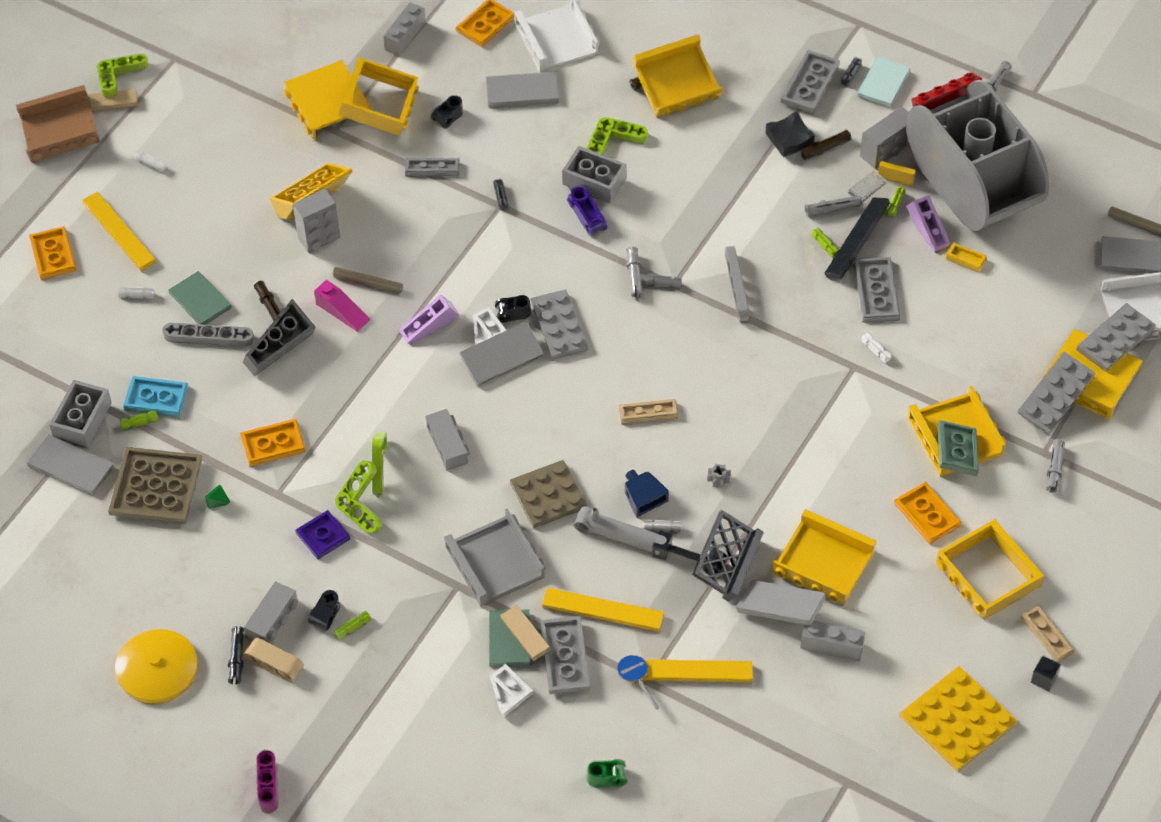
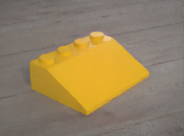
(326, 177)

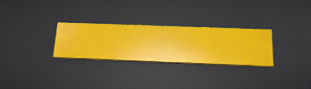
(119, 231)
(603, 609)
(698, 670)

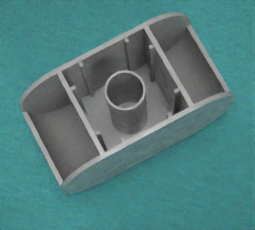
(978, 157)

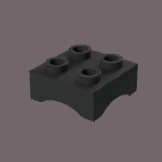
(790, 134)

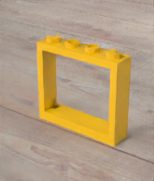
(386, 75)
(1009, 548)

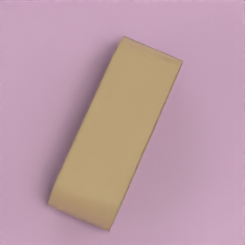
(273, 660)

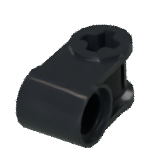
(448, 111)
(514, 308)
(325, 610)

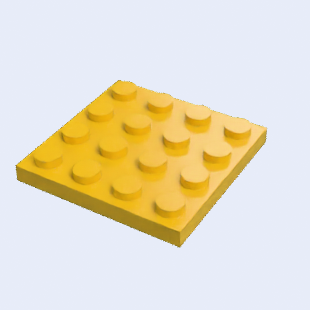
(958, 718)

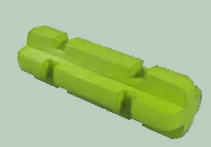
(896, 202)
(824, 242)
(139, 420)
(352, 625)

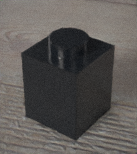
(1045, 673)

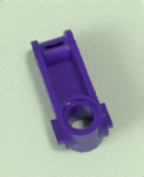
(586, 210)

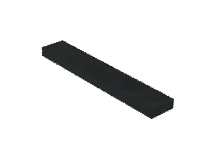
(857, 238)

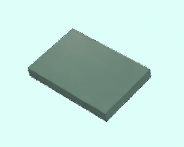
(199, 298)
(957, 448)
(502, 643)

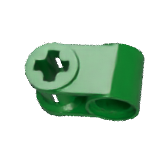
(608, 773)

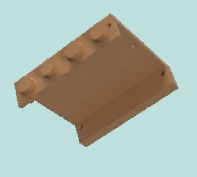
(58, 123)

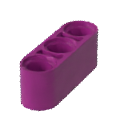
(270, 789)

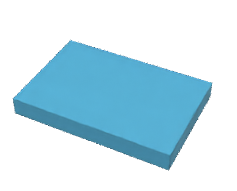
(156, 395)

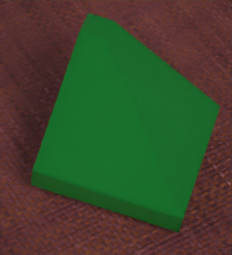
(217, 498)

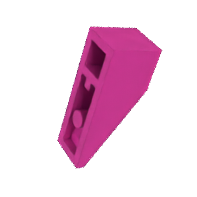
(340, 305)

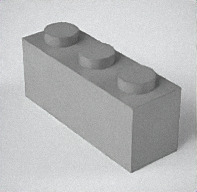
(404, 29)
(447, 439)
(271, 613)
(833, 640)

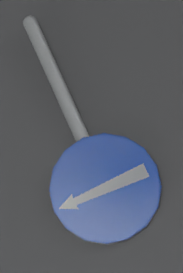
(633, 669)

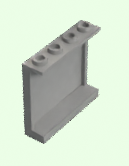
(495, 559)

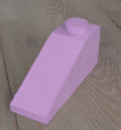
(928, 223)
(429, 320)

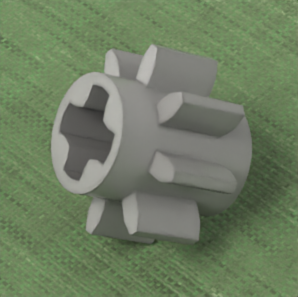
(718, 475)

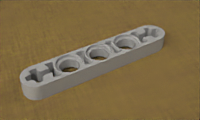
(736, 283)
(200, 330)

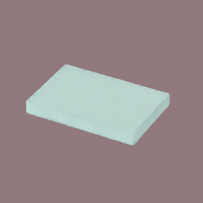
(883, 81)

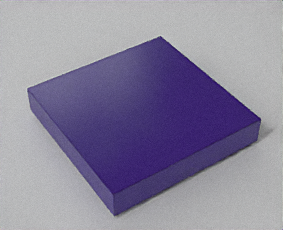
(322, 534)

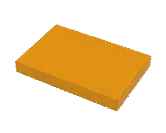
(485, 22)
(52, 253)
(272, 442)
(927, 513)

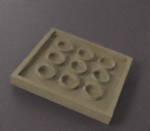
(155, 485)

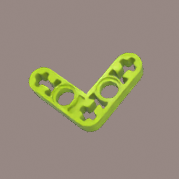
(133, 63)
(611, 130)
(379, 446)
(353, 498)

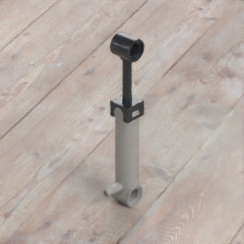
(659, 544)

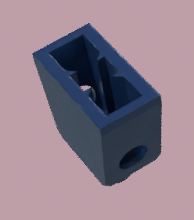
(644, 492)

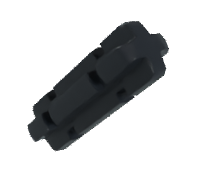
(851, 71)
(500, 194)

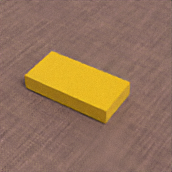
(897, 173)
(966, 257)

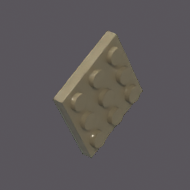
(548, 493)

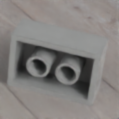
(885, 138)
(595, 172)
(316, 220)
(80, 413)

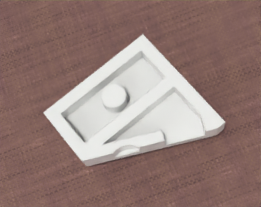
(486, 325)
(509, 690)

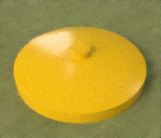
(156, 666)

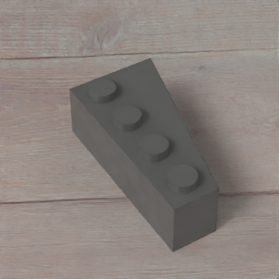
(281, 336)

